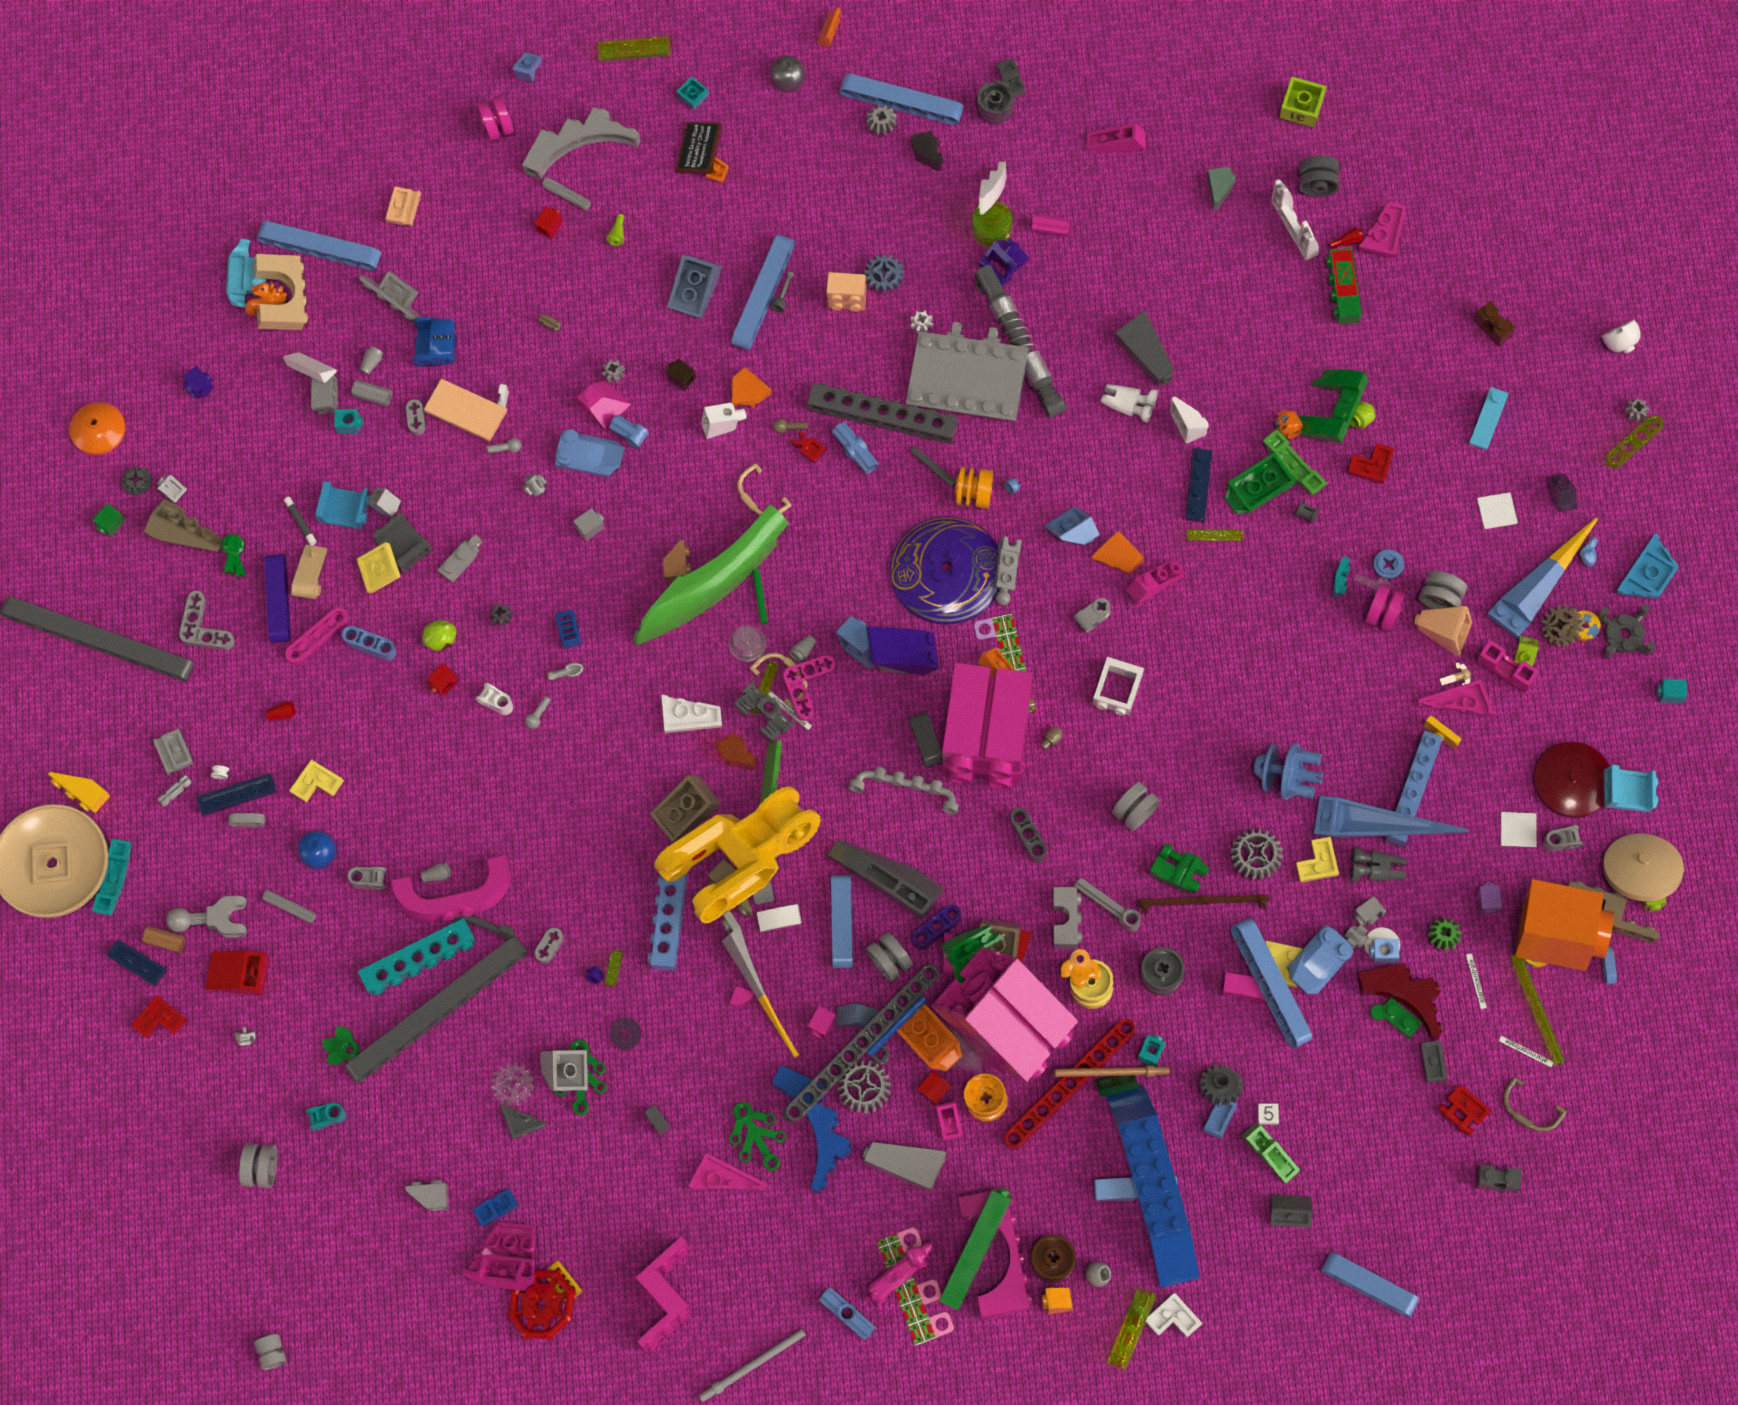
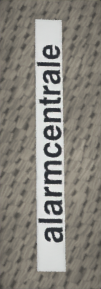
(789, 710)
(1476, 981)
(1526, 1051)

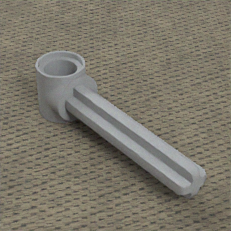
(1110, 905)

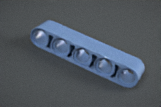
(841, 921)
(1370, 1284)

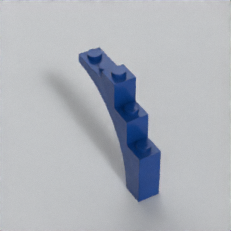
(823, 1120)

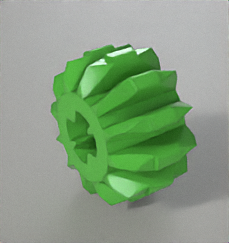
(1445, 941)

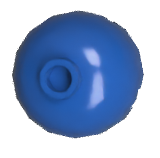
(316, 849)

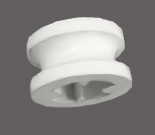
(220, 772)

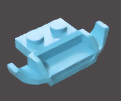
(240, 274)

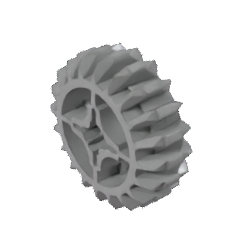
(1262, 859)
(855, 1084)

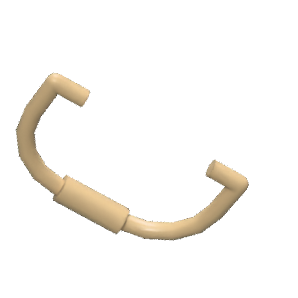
(747, 500)
(787, 661)

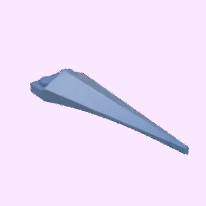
(1348, 818)

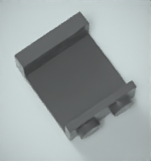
(405, 542)

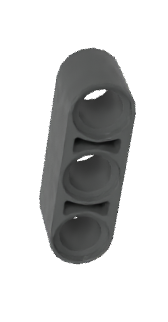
(926, 739)
(1028, 826)

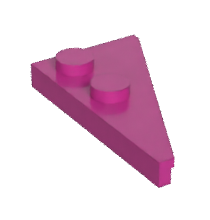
(719, 1175)

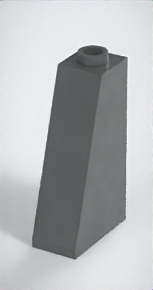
(1144, 347)

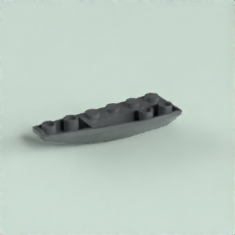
(893, 879)

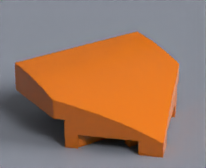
(748, 389)

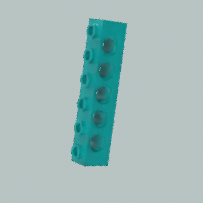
(406, 956)

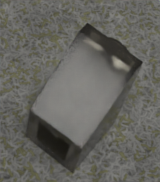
(925, 150)

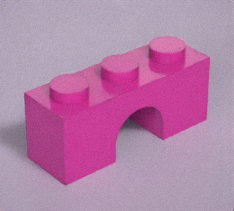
(1518, 674)

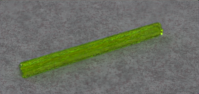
(1538, 1010)

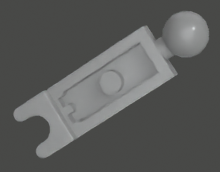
(1006, 569)

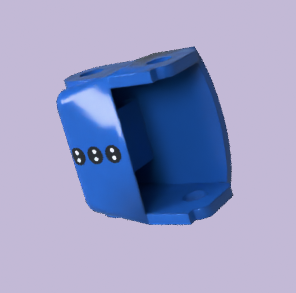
(434, 342)

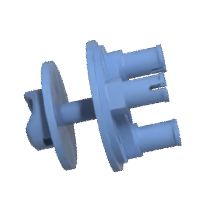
(1292, 772)

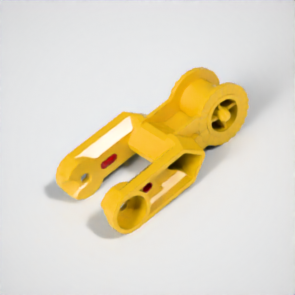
(749, 844)

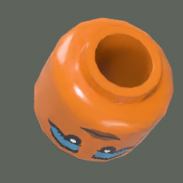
(1288, 424)

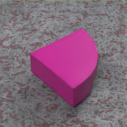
(741, 997)

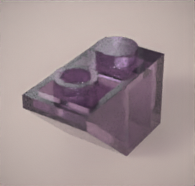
(1562, 492)

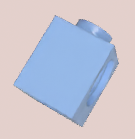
(1392, 946)

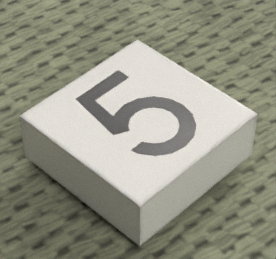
(1268, 1114)

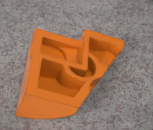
(1119, 554)

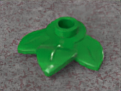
(338, 1046)

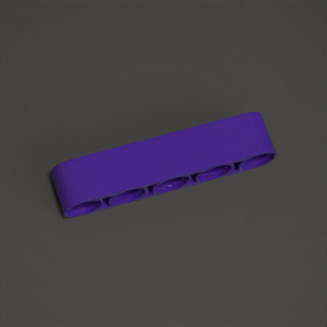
(277, 598)

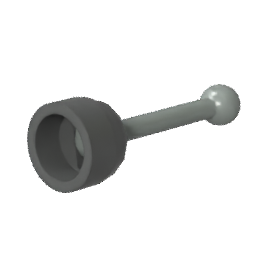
(778, 303)

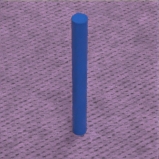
(897, 1025)

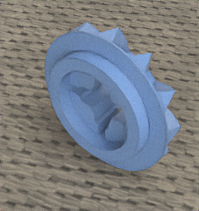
(1389, 556)

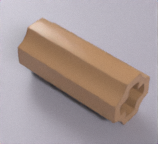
(164, 939)

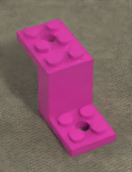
(664, 1295)

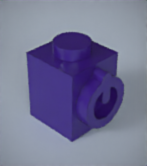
(197, 383)

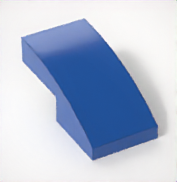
(496, 1207)

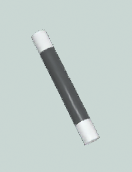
(300, 521)

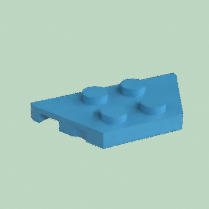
(1650, 572)

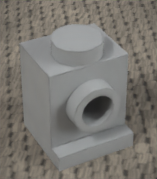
(1369, 912)

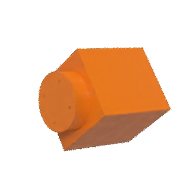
(1563, 925)

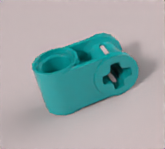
(322, 1116)

